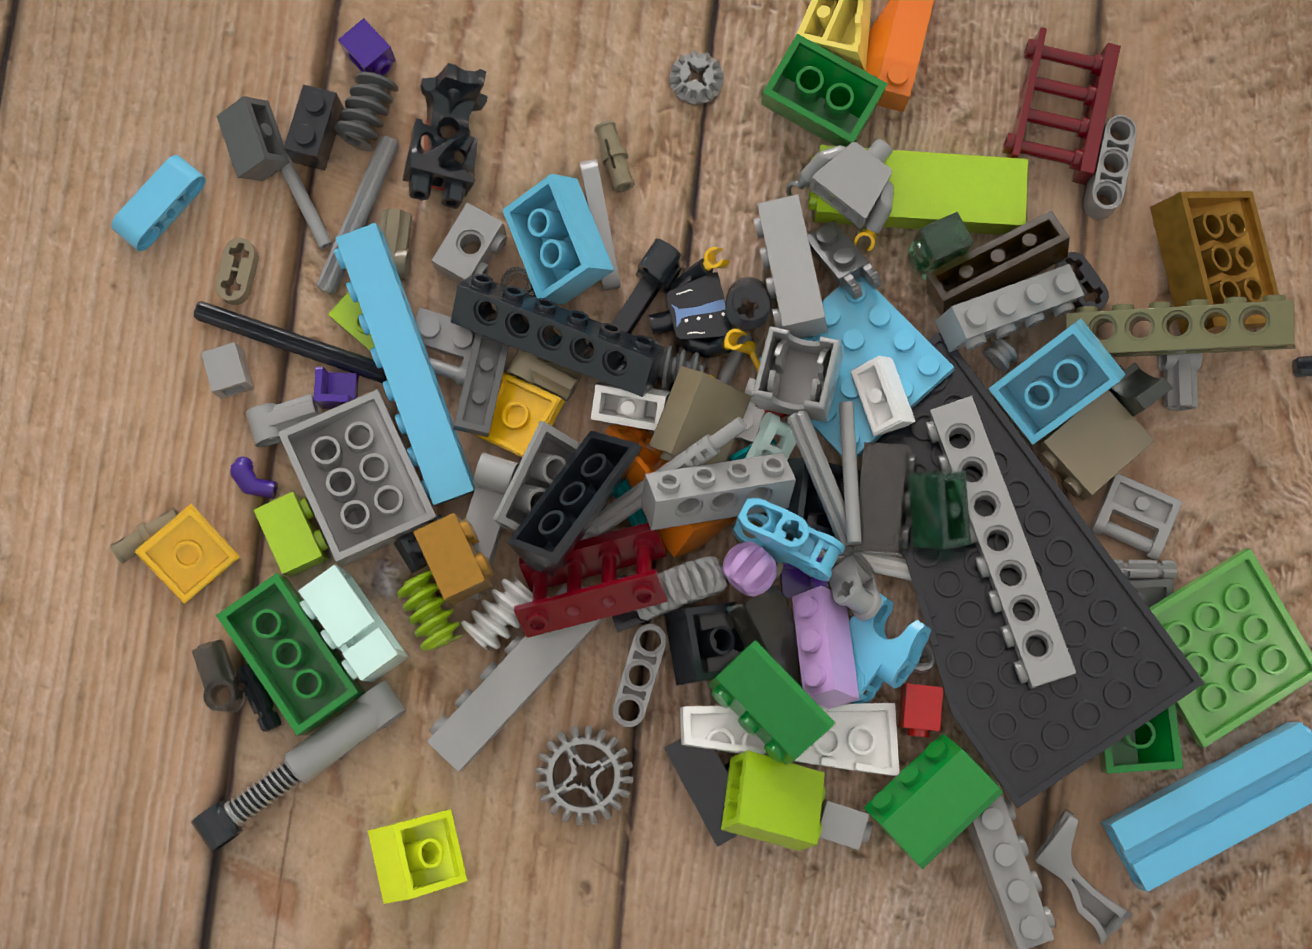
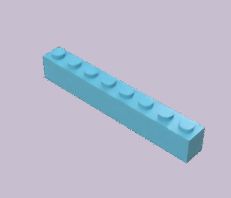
(405, 364)

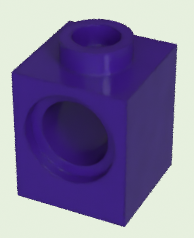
(367, 49)

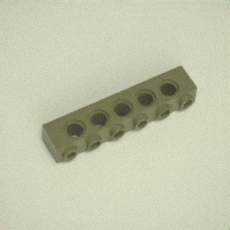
(1275, 335)

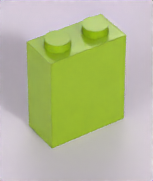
(773, 801)

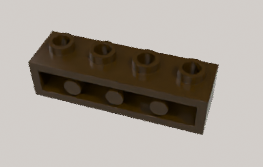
(999, 262)

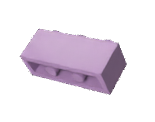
(825, 648)

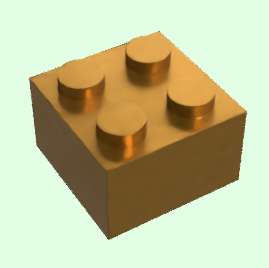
(453, 558)

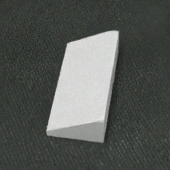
(882, 395)

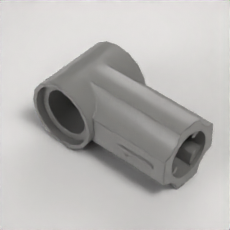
(1182, 376)
(270, 418)

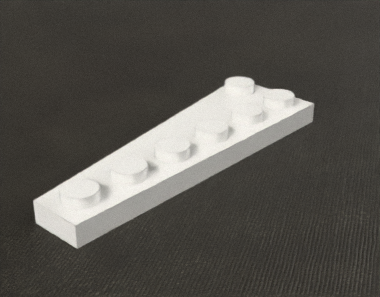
(859, 741)

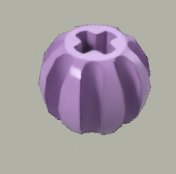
(749, 568)

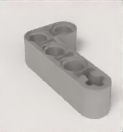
(491, 482)

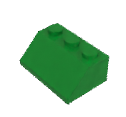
(823, 93)
(770, 704)
(1146, 748)
(933, 800)

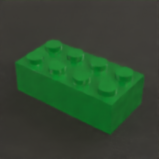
(290, 654)

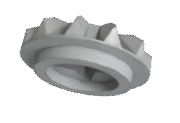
(693, 91)

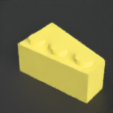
(839, 28)

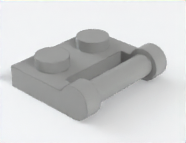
(448, 338)
(1139, 505)

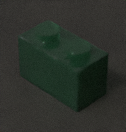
(939, 244)
(939, 509)

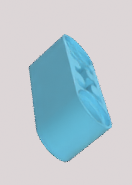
(158, 203)

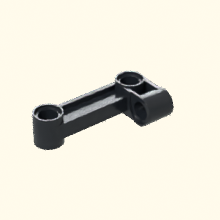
(657, 272)

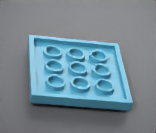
(869, 330)

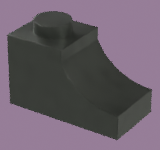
(1138, 389)

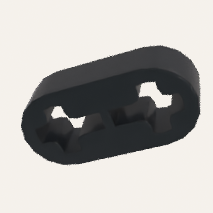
(1088, 279)

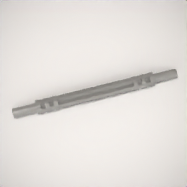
(693, 456)

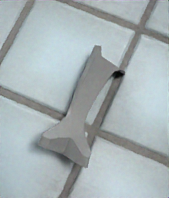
(1090, 903)

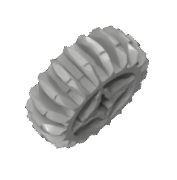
(687, 586)
(557, 791)

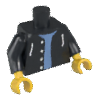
(698, 311)

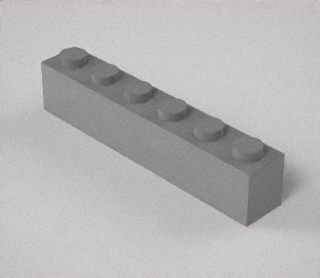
(504, 692)

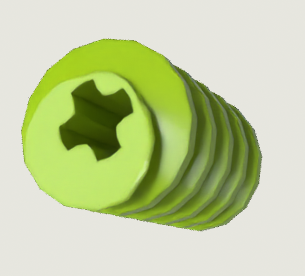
(428, 612)

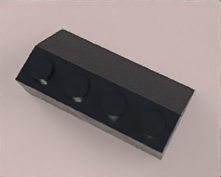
(573, 501)

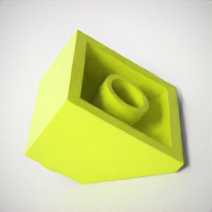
(417, 856)

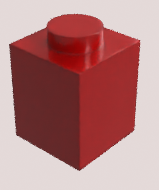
(920, 709)

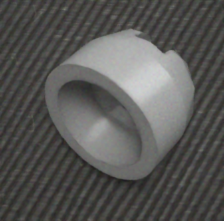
(926, 666)

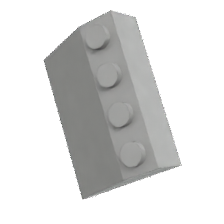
(357, 477)

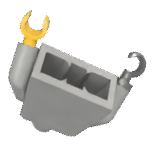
(853, 184)

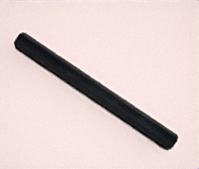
(288, 341)

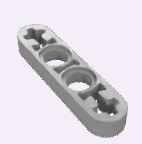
(597, 206)

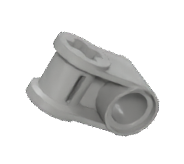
(855, 586)

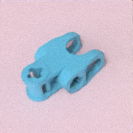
(803, 544)
(881, 658)

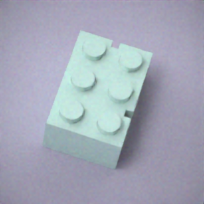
(351, 625)

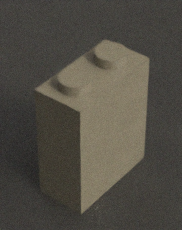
(694, 409)
(1094, 445)

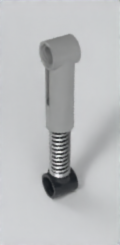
(308, 759)

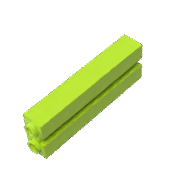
(930, 186)

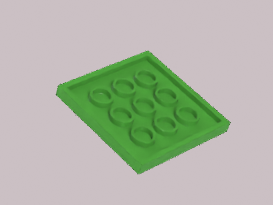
(1238, 644)

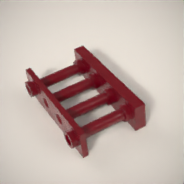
(1094, 96)
(610, 598)

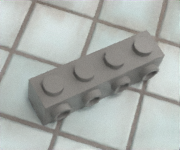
(791, 266)
(1008, 308)
(1009, 877)

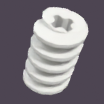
(498, 614)

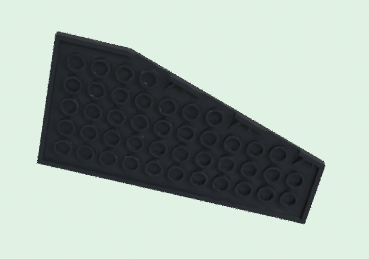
(1118, 647)

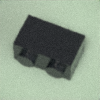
(312, 127)

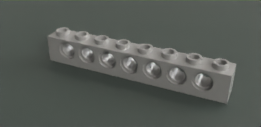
(1056, 663)

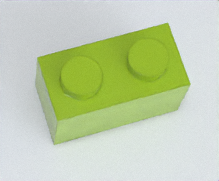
(292, 534)

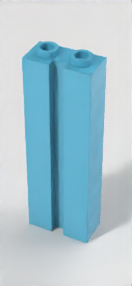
(1214, 806)

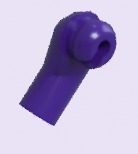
(247, 481)

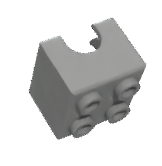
(798, 374)

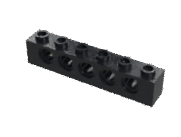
(506, 325)

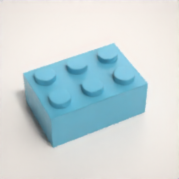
(558, 239)
(1057, 381)

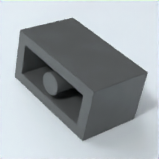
(252, 138)

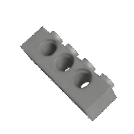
(715, 490)

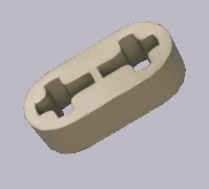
(245, 272)

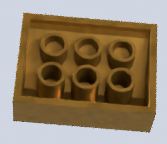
(1214, 251)

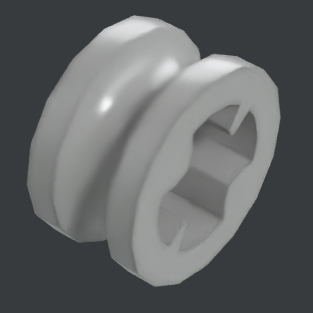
(1000, 354)

